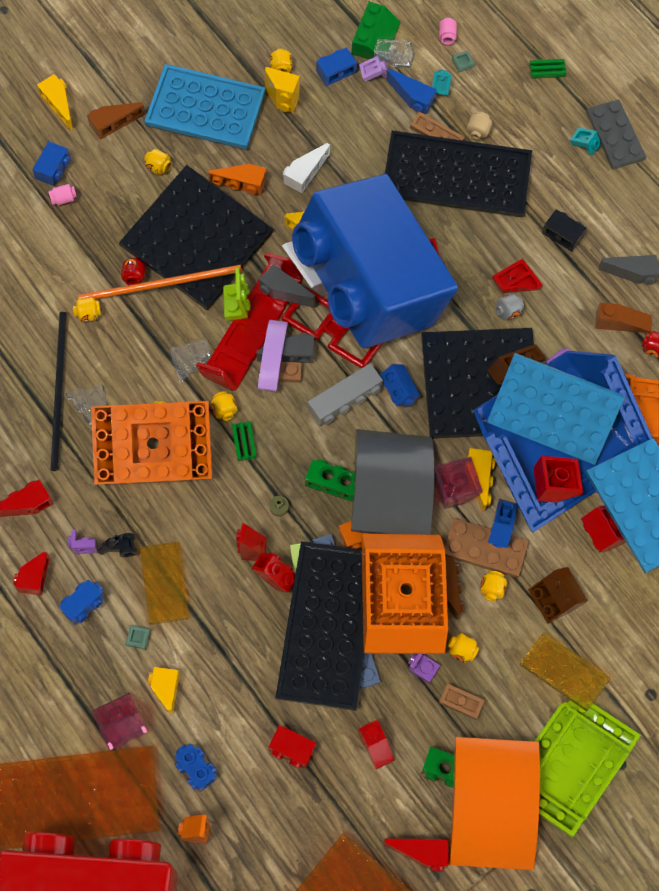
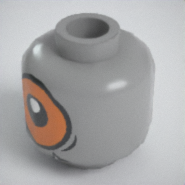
(509, 307)

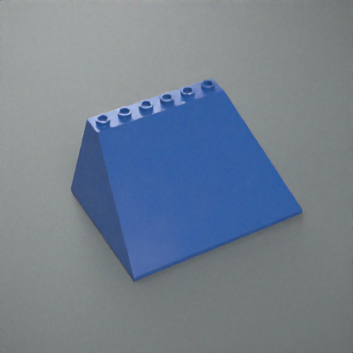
(518, 455)

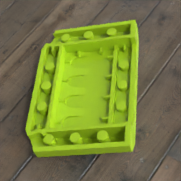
(578, 762)

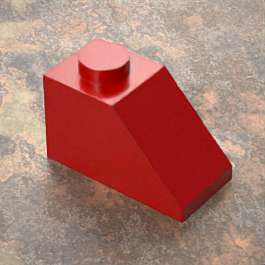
(32, 575)
(376, 744)

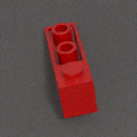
(26, 501)
(250, 543)

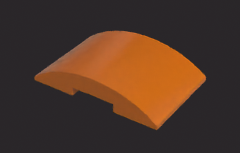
(495, 803)

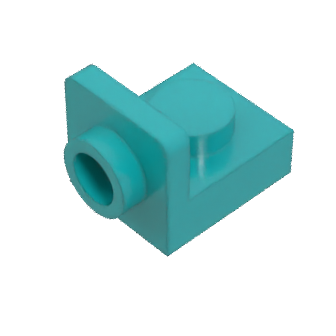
(441, 82)
(587, 139)

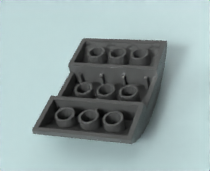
(392, 483)

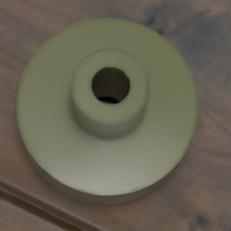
(279, 506)

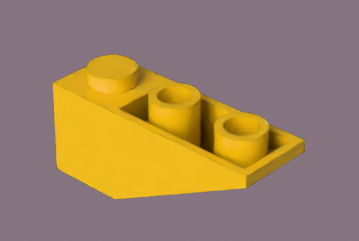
(483, 464)

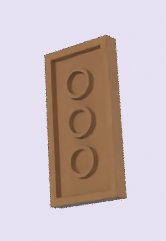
(470, 545)

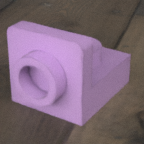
(373, 68)

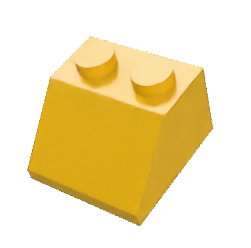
(282, 89)

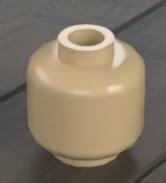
(479, 125)

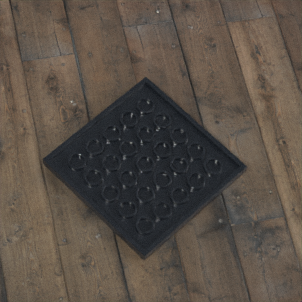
(195, 231)
(459, 377)

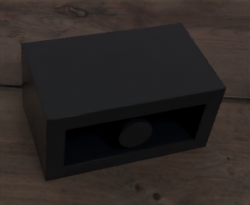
(564, 230)

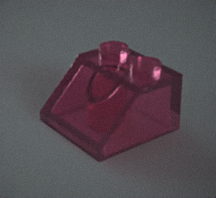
(457, 482)
(119, 721)

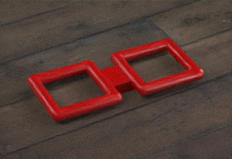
(332, 329)

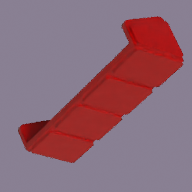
(247, 335)

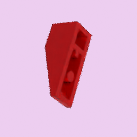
(426, 852)

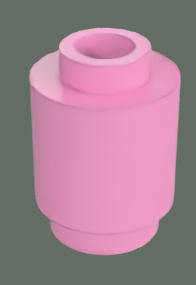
(447, 31)
(62, 194)

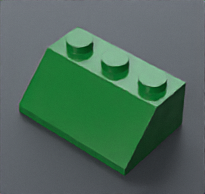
(375, 24)

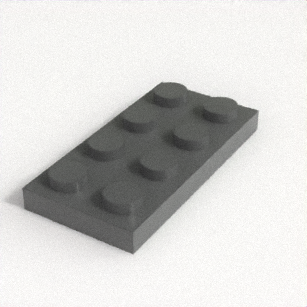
(615, 134)

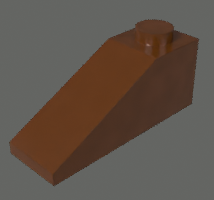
(500, 366)

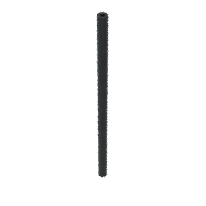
(58, 391)

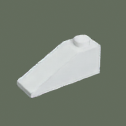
(304, 168)

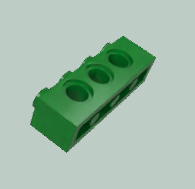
(315, 480)
(431, 766)

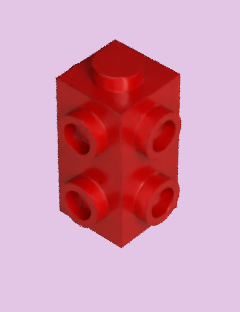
(274, 572)

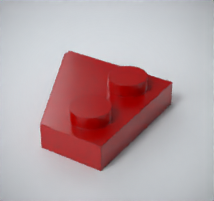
(517, 278)

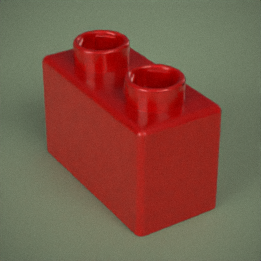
(50, 865)

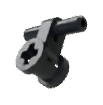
(123, 544)

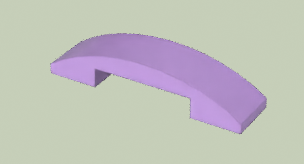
(272, 355)

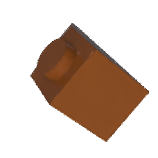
(114, 117)
(622, 318)

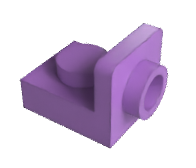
(83, 546)
(423, 667)

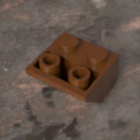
(557, 594)

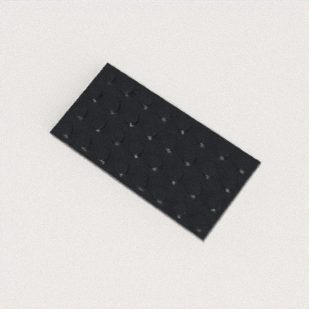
(459, 173)
(324, 629)

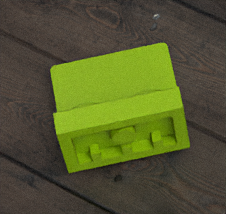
(236, 299)

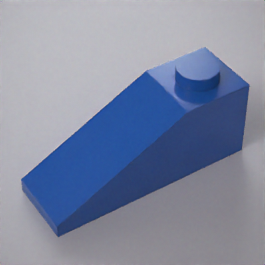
(414, 93)
(503, 523)

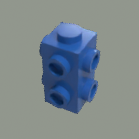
(399, 385)
(82, 601)
(191, 761)

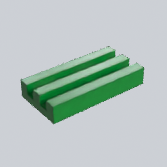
(547, 66)
(241, 426)

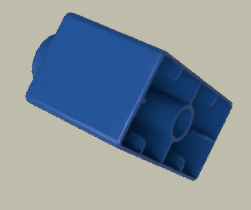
(373, 260)

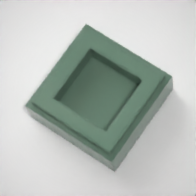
(463, 61)
(137, 637)

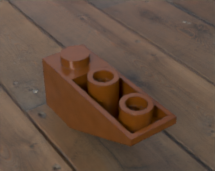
(453, 588)

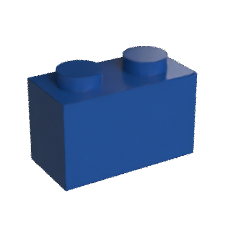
(336, 66)
(51, 163)

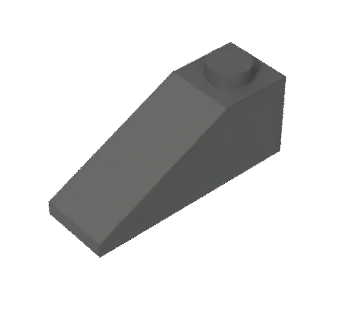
(632, 268)
(283, 287)
(296, 349)

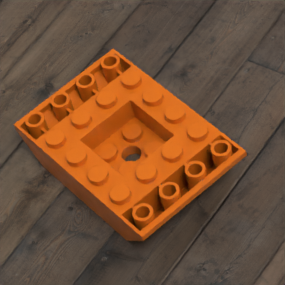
(123, 435)
(400, 621)

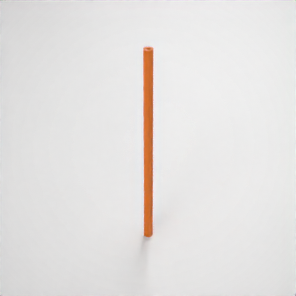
(161, 283)

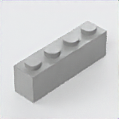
(345, 395)

